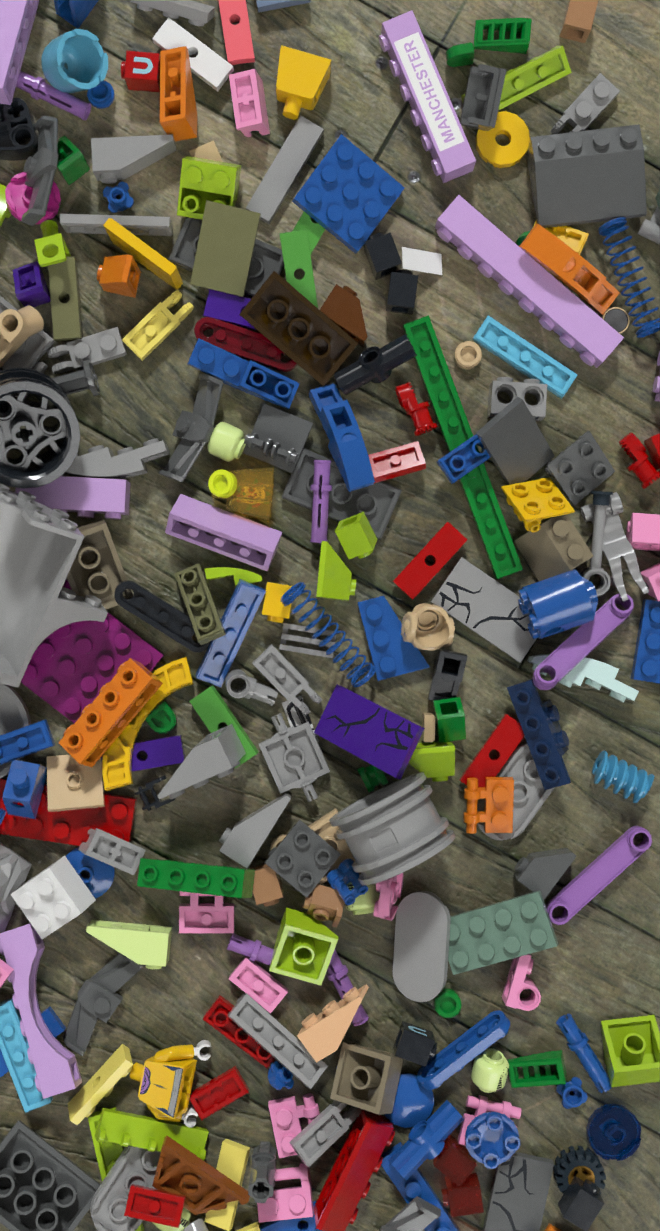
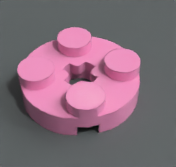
(389, 891)

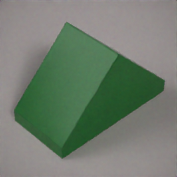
(70, 161)

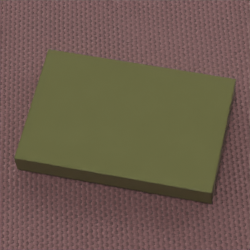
(225, 248)

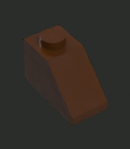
(346, 312)

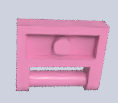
(289, 1202)

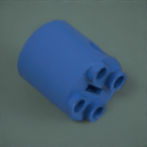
(558, 603)

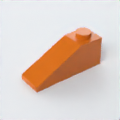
(177, 94)

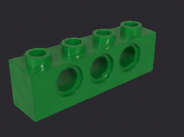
(196, 878)

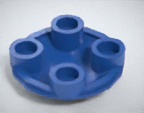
(411, 1102)
(492, 1139)

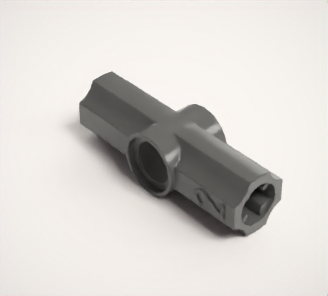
(262, 1172)

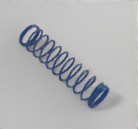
(649, 327)
(298, 589)

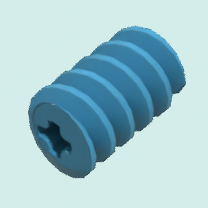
(621, 776)

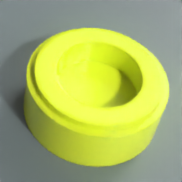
(222, 483)

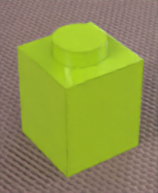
(356, 536)

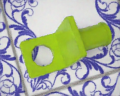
(52, 247)

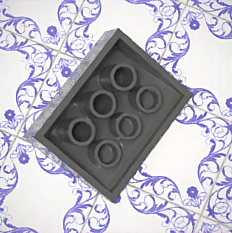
(587, 176)
(40, 1184)

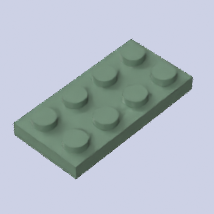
(500, 932)

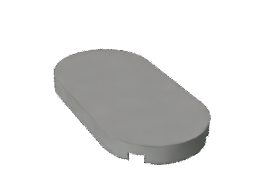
(528, 791)
(421, 946)
(110, 1200)

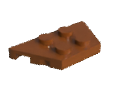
(190, 1176)

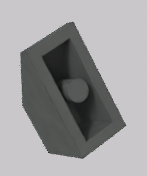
(543, 869)

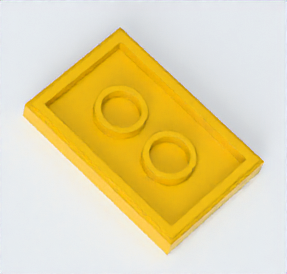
(143, 253)

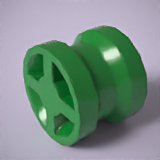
(372, 777)

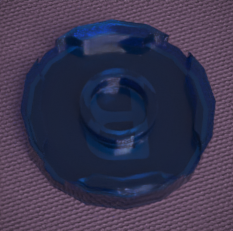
(613, 1132)

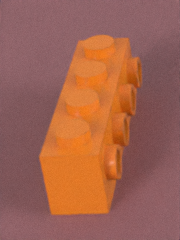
(110, 712)

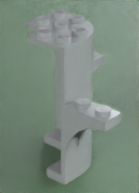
(34, 563)

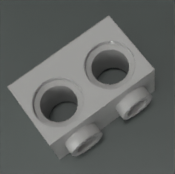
(515, 390)

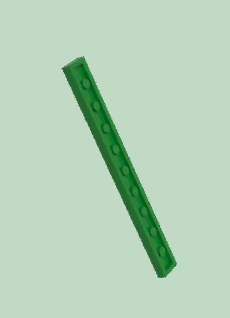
(456, 431)

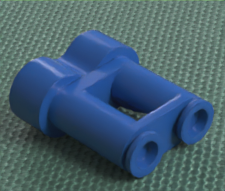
(341, 877)

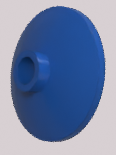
(100, 873)

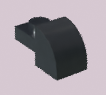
(447, 674)

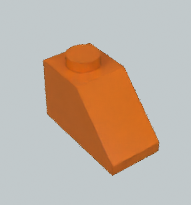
(119, 275)

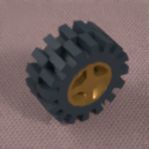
(578, 1160)

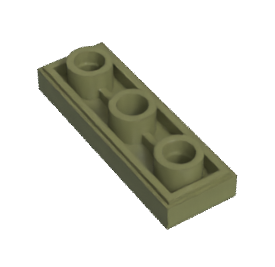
(65, 316)
(203, 615)

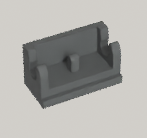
(482, 97)

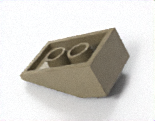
(97, 566)

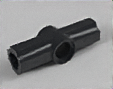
(375, 364)

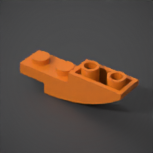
(570, 268)

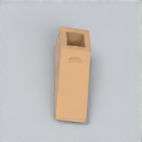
(325, 1031)

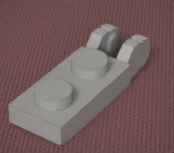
(588, 105)
(96, 348)
(285, 677)
(323, 1132)

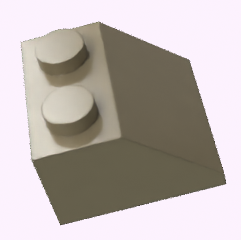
(553, 548)
(367, 1078)

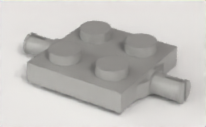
(294, 757)

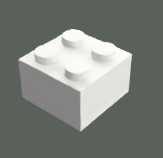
(53, 897)

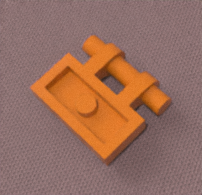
(497, 806)

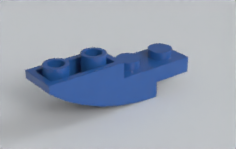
(243, 374)
(344, 437)

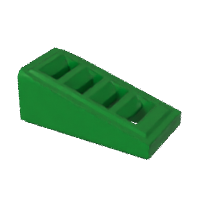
(512, 25)
(538, 1079)

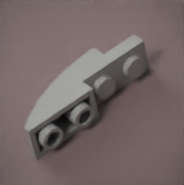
(128, 463)

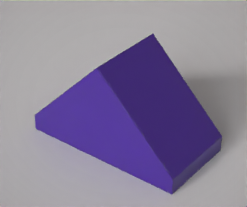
(31, 285)

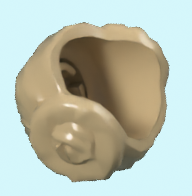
(428, 627)

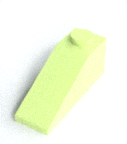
(139, 942)

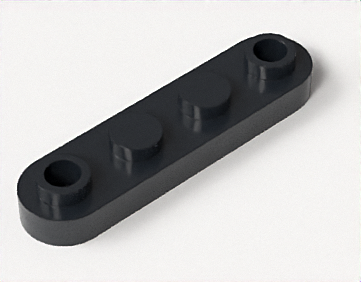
(158, 614)

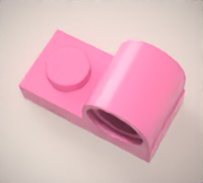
(517, 982)

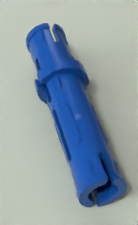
(578, 1043)

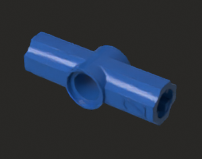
(426, 1140)

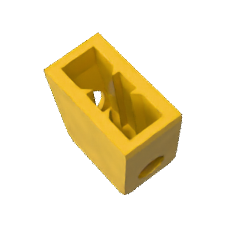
(300, 80)

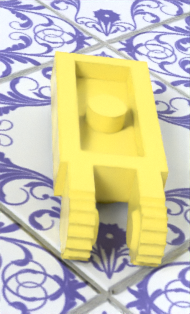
(156, 326)

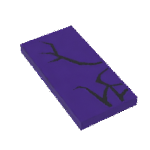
(369, 731)

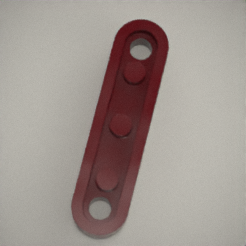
(243, 343)

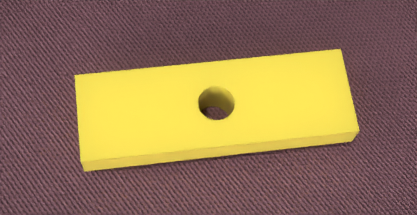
(100, 1084)
(231, 1163)

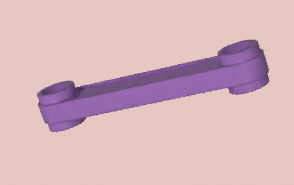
(582, 642)
(598, 874)

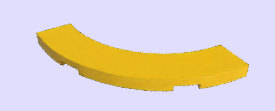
(118, 757)

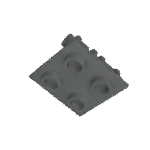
(277, 438)
(580, 468)
(302, 858)

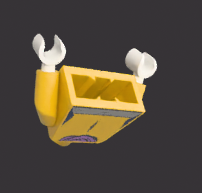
(168, 1082)

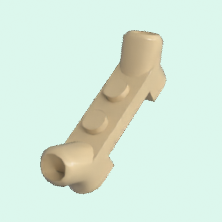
(16, 328)

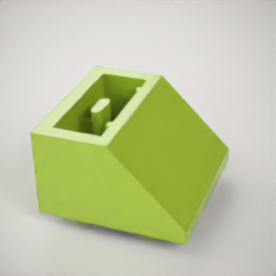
(204, 181)

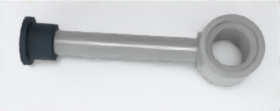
(600, 500)

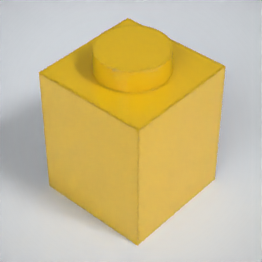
(272, 606)

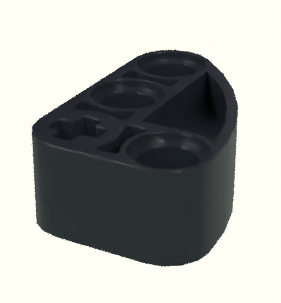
(15, 129)

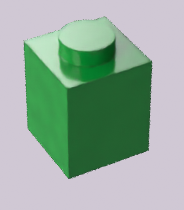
(449, 719)

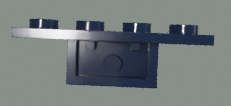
(542, 733)

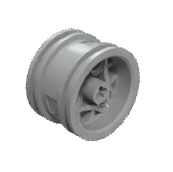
(392, 829)

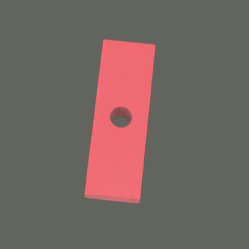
(236, 37)

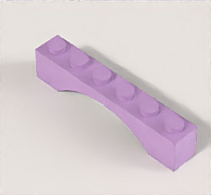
(53, 1063)

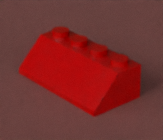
(352, 1170)

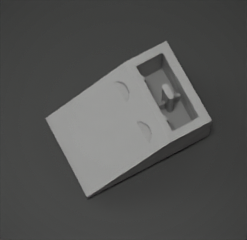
(212, 756)

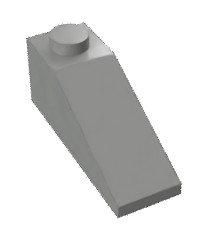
(124, 156)
(250, 832)

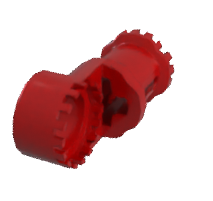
(418, 412)
(641, 466)

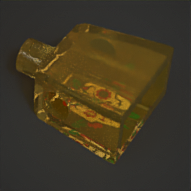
(253, 493)

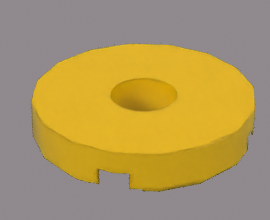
(508, 155)

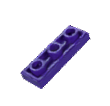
(226, 308)
(159, 751)

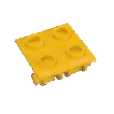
(536, 501)

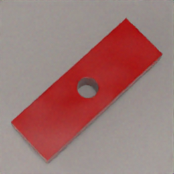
(441, 548)
(503, 739)
(218, 1019)

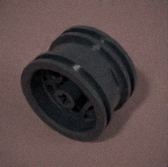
(31, 468)

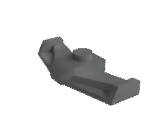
(41, 169)
(194, 428)
(98, 1000)
(413, 1217)

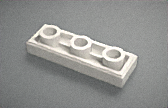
(207, 63)

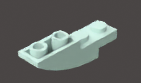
(597, 675)

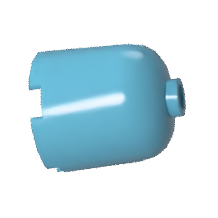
(74, 61)

